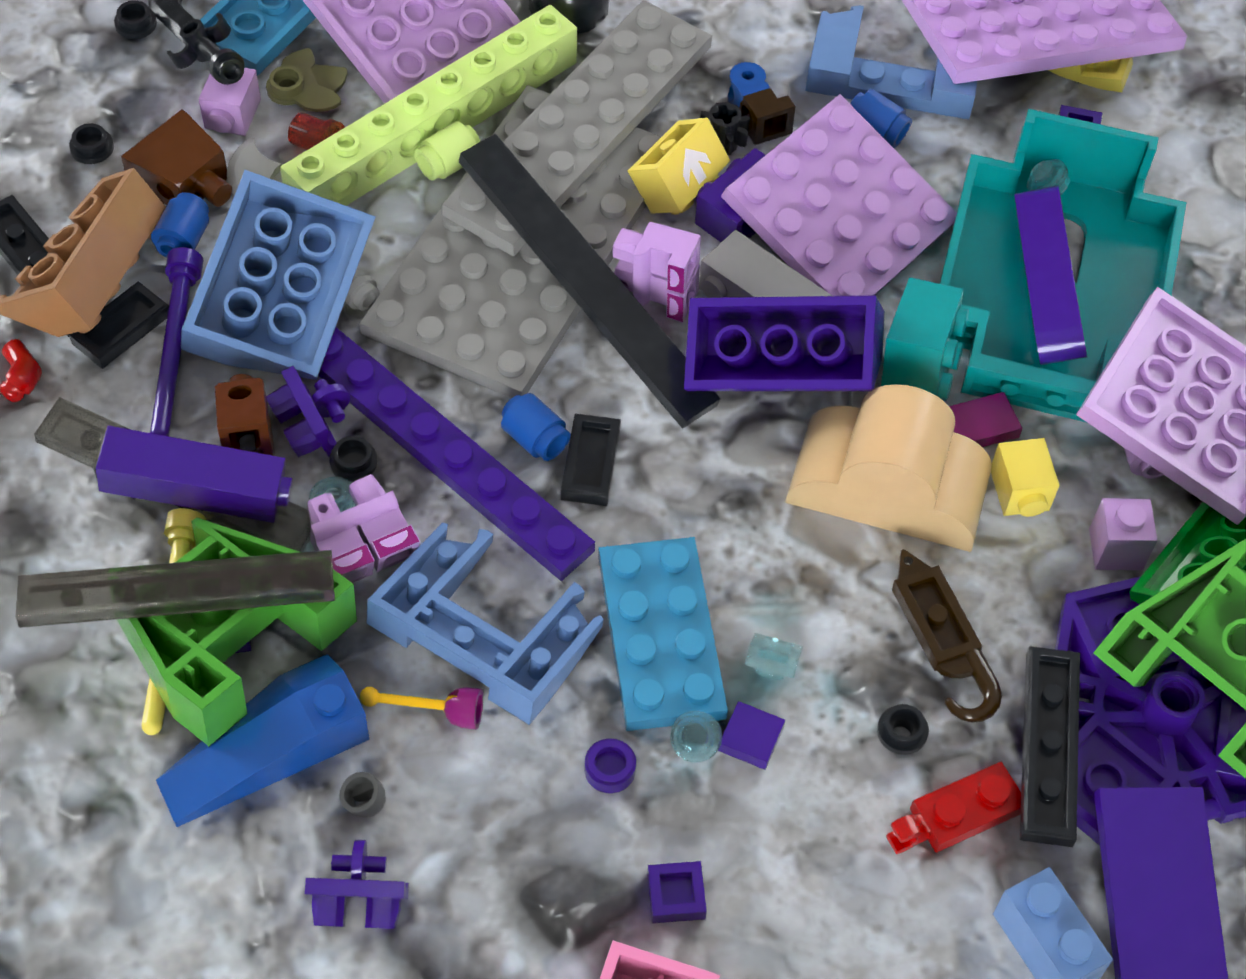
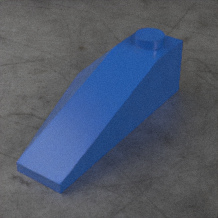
(286, 729)

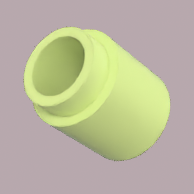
(441, 151)

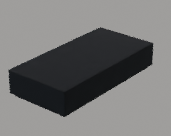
(121, 325)
(590, 459)

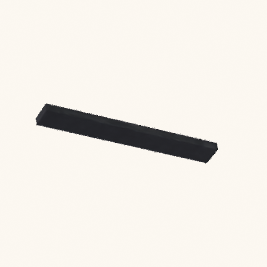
(586, 278)

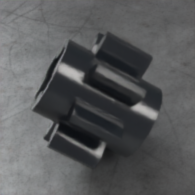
(728, 125)

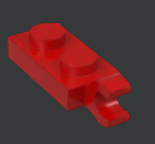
(958, 810)

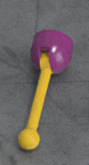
(461, 707)

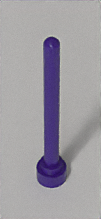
(183, 269)

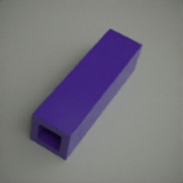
(192, 474)

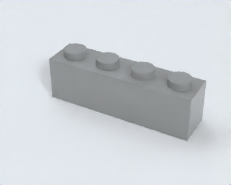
(747, 270)

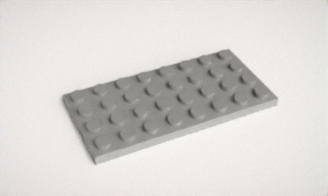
(493, 312)

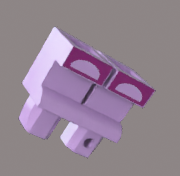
(659, 266)
(364, 535)

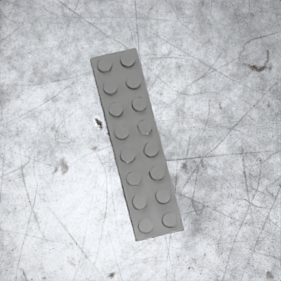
(588, 115)

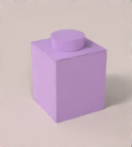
(230, 106)
(1122, 534)

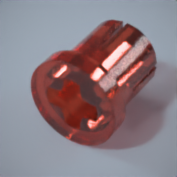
(316, 130)

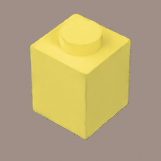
(1024, 477)

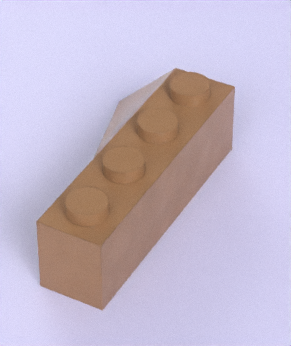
(86, 258)

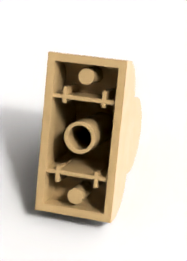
(894, 467)

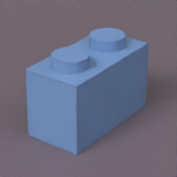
(1050, 930)

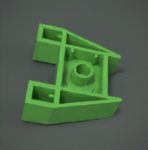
(1200, 622)
(189, 649)

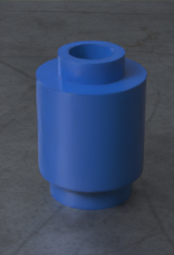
(883, 115)
(181, 223)
(535, 426)

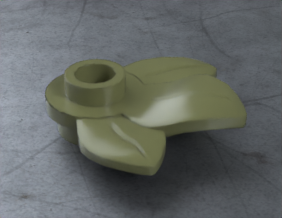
(306, 83)

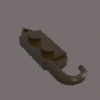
(945, 633)

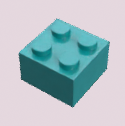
(924, 337)

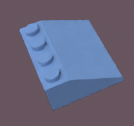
(276, 279)

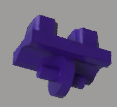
(296, 398)
(331, 895)

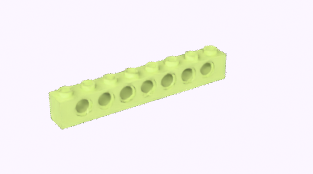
(464, 91)

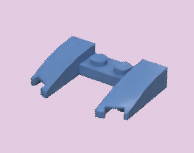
(836, 71)
(519, 675)

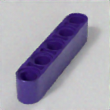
(1050, 276)

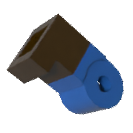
(768, 115)

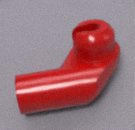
(23, 373)

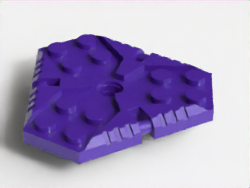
(1130, 733)

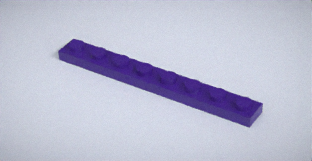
(456, 459)

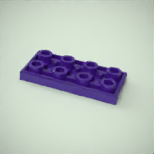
(1160, 883)

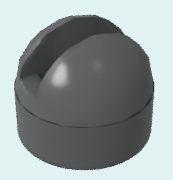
(362, 787)

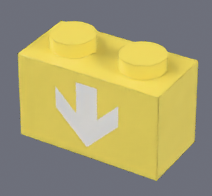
(679, 166)

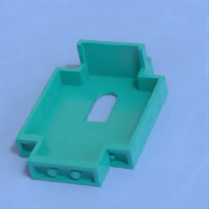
(1125, 256)

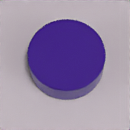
(610, 765)

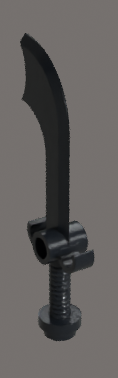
(200, 42)

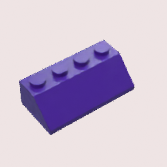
(784, 343)

